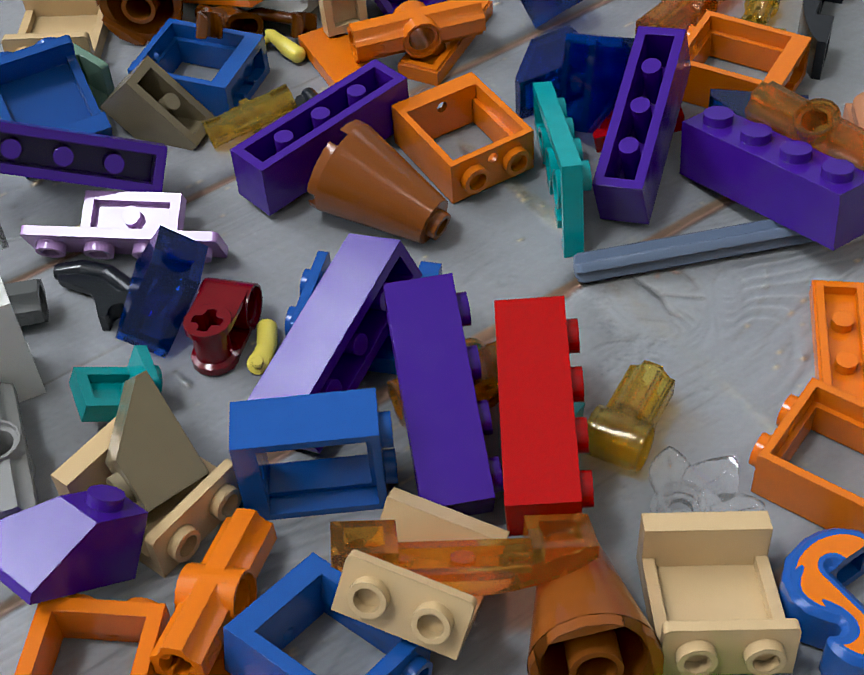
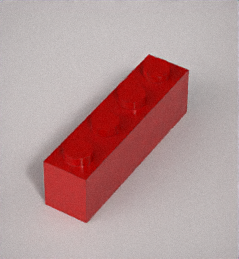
(537, 411)

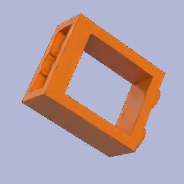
(743, 43)
(464, 101)
(795, 489)
(94, 619)

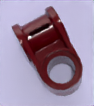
(222, 323)

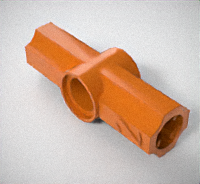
(415, 29)
(213, 595)

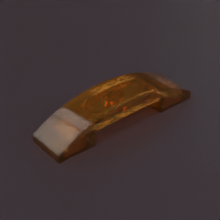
(479, 567)

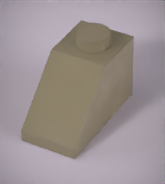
(157, 108)
(149, 448)

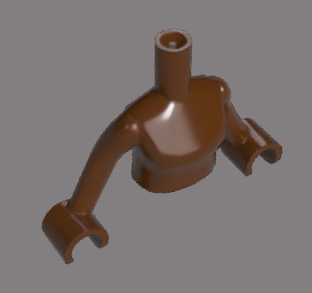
(212, 20)

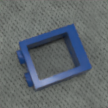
(238, 56)
(316, 484)
(286, 609)

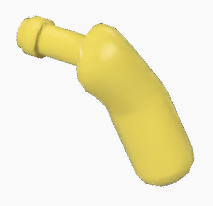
(285, 46)
(265, 346)

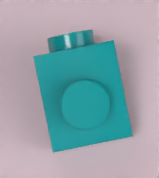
(99, 389)

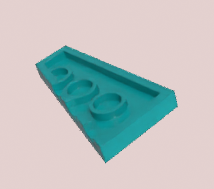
(565, 168)

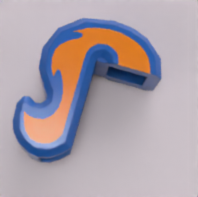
(816, 595)

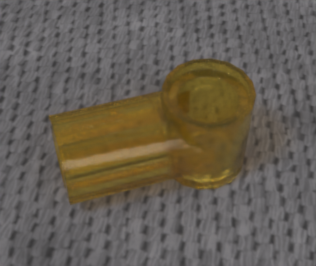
(627, 424)

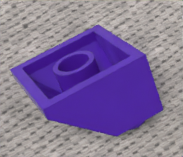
(71, 544)

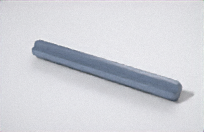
(683, 250)

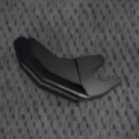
(99, 280)

